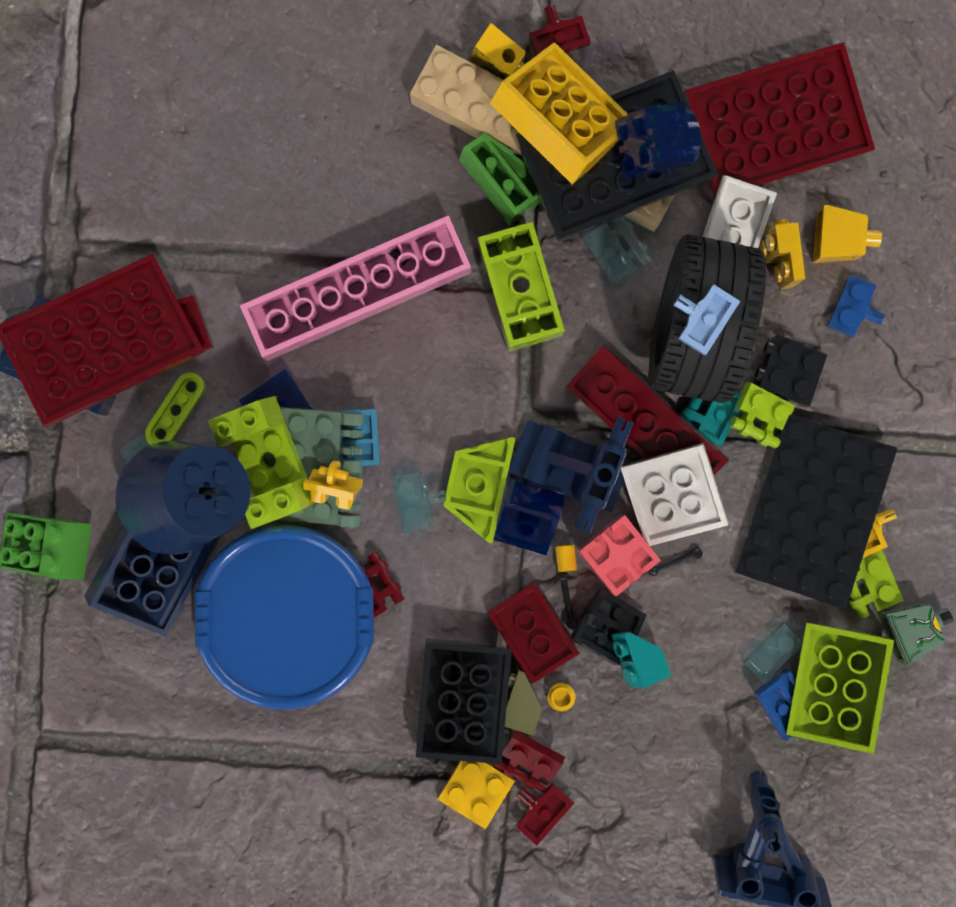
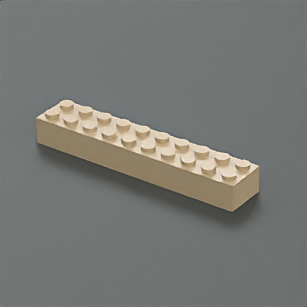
(462, 97)

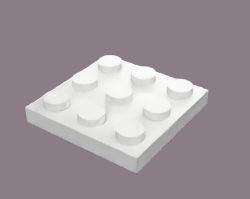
(674, 495)

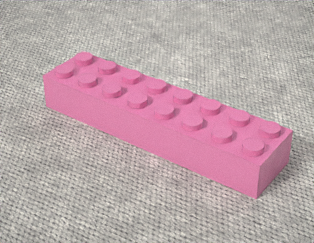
(356, 289)

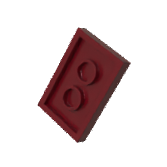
(533, 633)

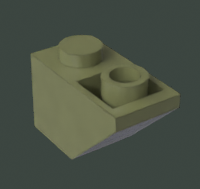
(522, 704)

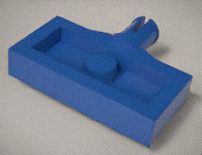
(854, 307)

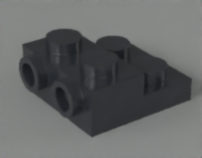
(790, 370)

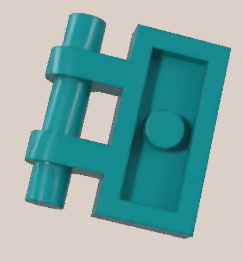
(716, 420)

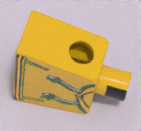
(493, 50)

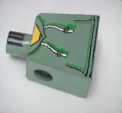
(915, 630)

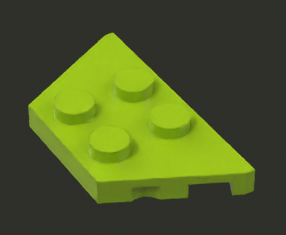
(479, 484)

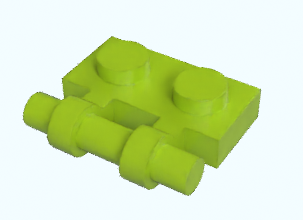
(765, 407)
(879, 584)

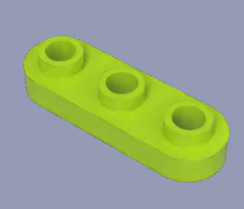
(178, 396)

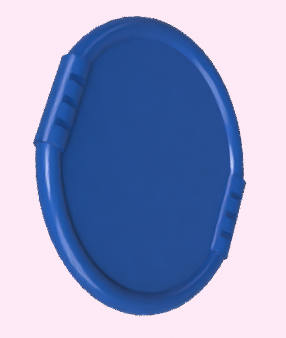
(284, 617)

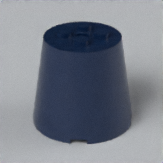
(162, 501)

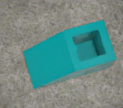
(641, 661)

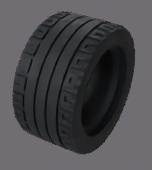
(692, 271)

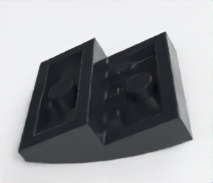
(603, 618)

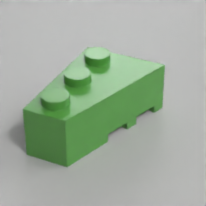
(500, 177)

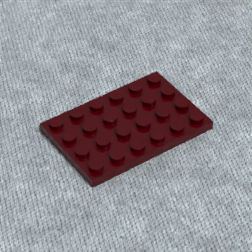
(782, 118)
(99, 340)

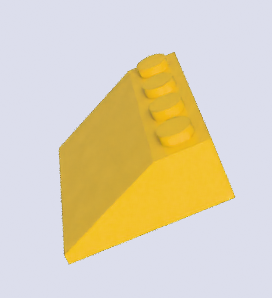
(560, 111)

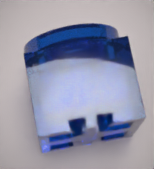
(658, 139)

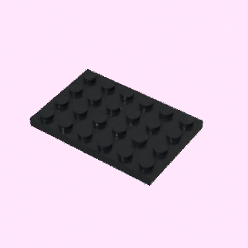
(603, 190)
(816, 511)

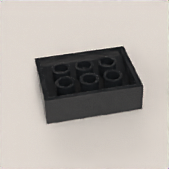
(463, 701)

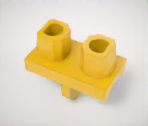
(333, 482)

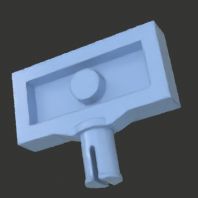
(706, 318)

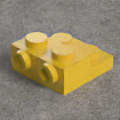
(783, 246)

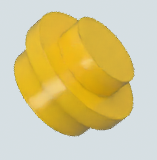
(561, 697)

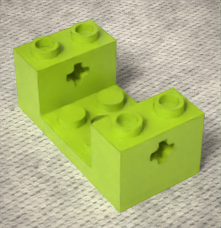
(525, 316)
(253, 432)

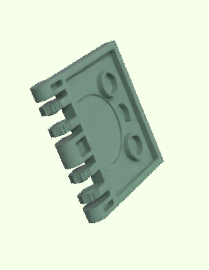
(319, 442)

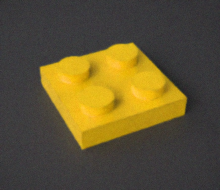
(476, 791)

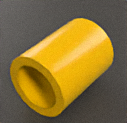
(566, 558)

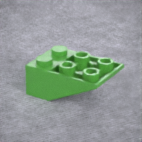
(45, 546)

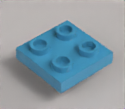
(370, 440)

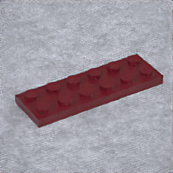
(616, 390)

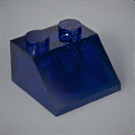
(529, 517)

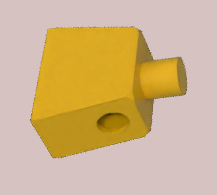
(842, 235)

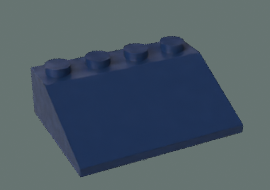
(145, 584)

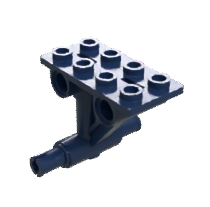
(574, 466)
(764, 883)

